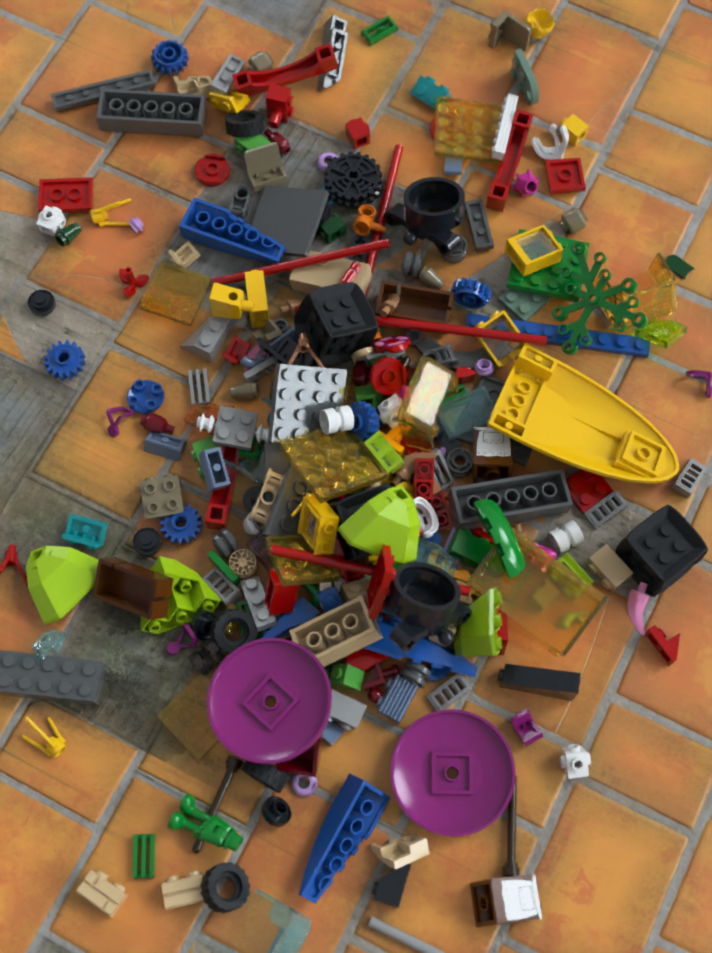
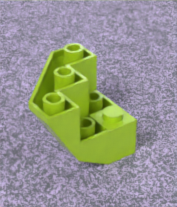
(388, 521)
(59, 579)
(187, 597)
(479, 632)

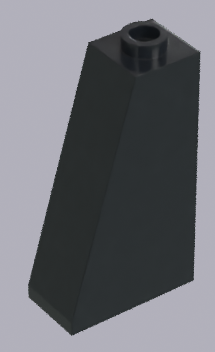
(540, 681)

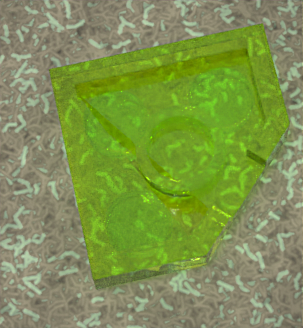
(662, 332)

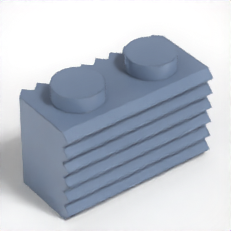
(214, 469)
(397, 699)

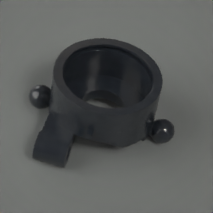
(430, 212)
(427, 604)

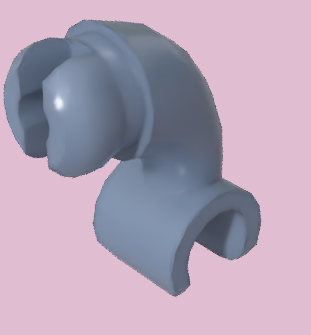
(250, 363)

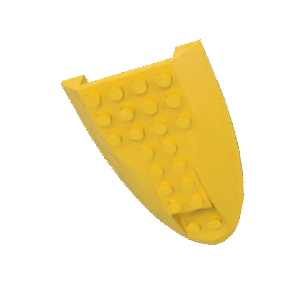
(579, 422)

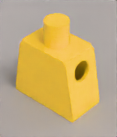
(228, 302)

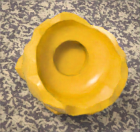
(540, 23)

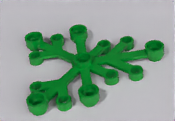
(587, 279)

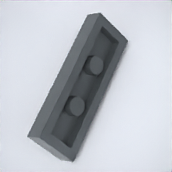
(479, 225)

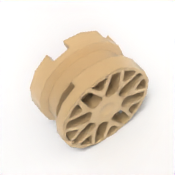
(243, 563)

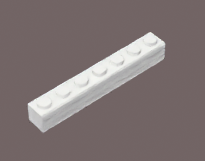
(504, 126)

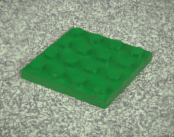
(548, 280)

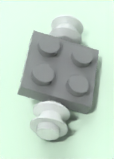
(233, 428)

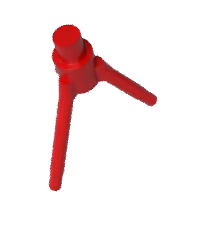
(11, 560)

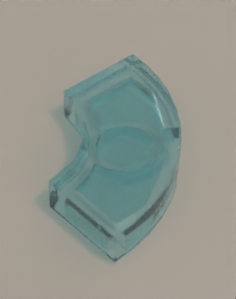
(48, 642)

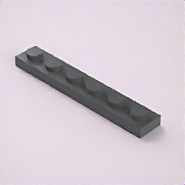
(91, 93)

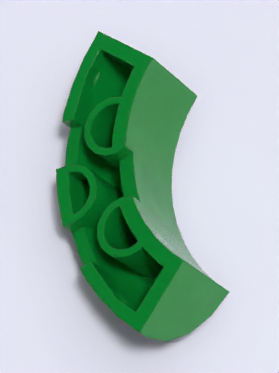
(502, 536)

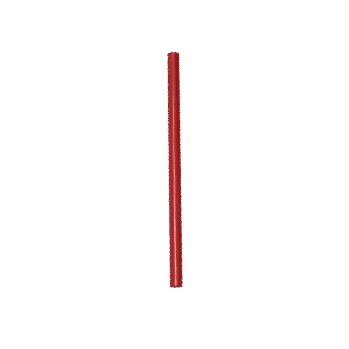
(385, 202)
(307, 261)
(462, 330)
(334, 562)

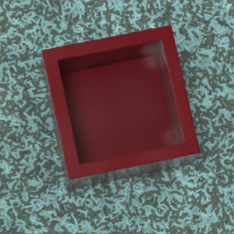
(304, 764)

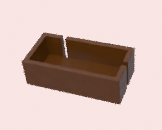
(417, 303)
(133, 588)

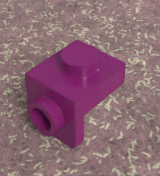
(526, 727)

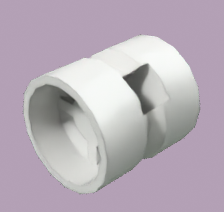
(336, 419)
(567, 536)

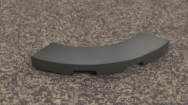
(465, 359)

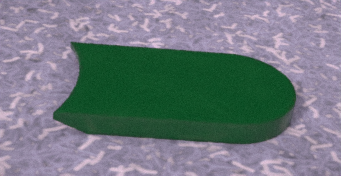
(678, 266)

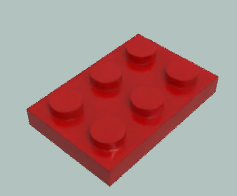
(66, 194)
(380, 582)

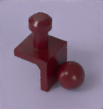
(376, 681)

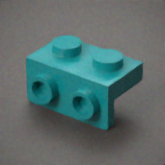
(427, 91)
(85, 531)

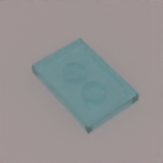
(465, 412)

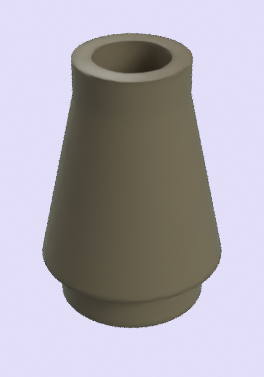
(430, 278)
(246, 391)

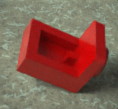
(236, 351)

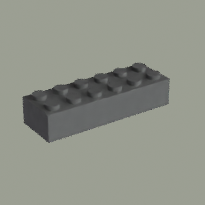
(151, 112)
(517, 497)
(52, 678)

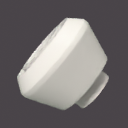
(252, 527)

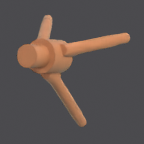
(304, 346)

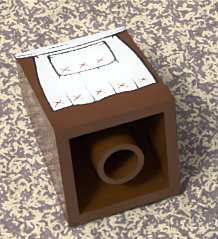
(491, 455)
(505, 900)

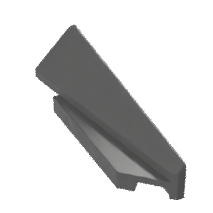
(335, 34)

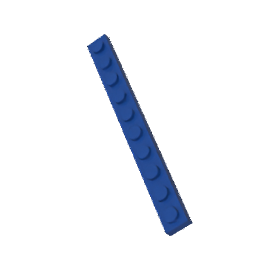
(601, 341)

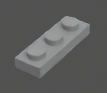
(224, 78)
(255, 598)

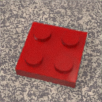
(565, 175)
(587, 489)

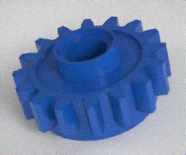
(169, 57)
(471, 293)
(66, 369)
(365, 420)
(185, 533)

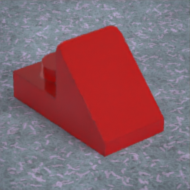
(667, 649)

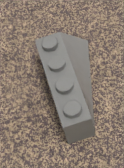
(209, 337)

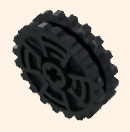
(353, 179)

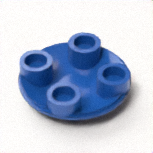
(145, 396)

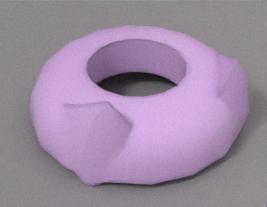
(321, 164)
(304, 792)

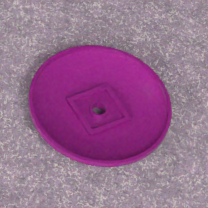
(240, 694)
(483, 768)

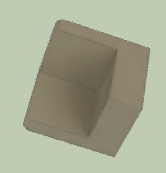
(269, 332)

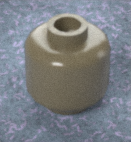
(260, 62)
(573, 220)

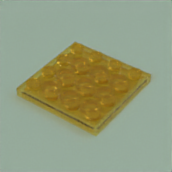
(465, 129)
(333, 463)

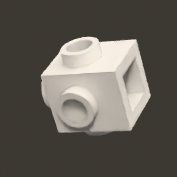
(50, 220)
(389, 410)
(575, 761)

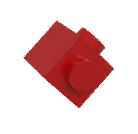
(357, 132)

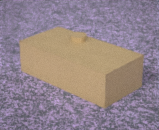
(326, 274)
(338, 632)

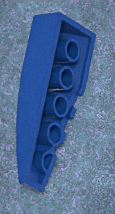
(224, 232)
(423, 651)
(344, 828)

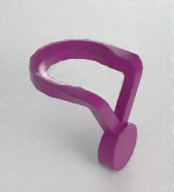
(698, 373)
(113, 430)
(174, 647)

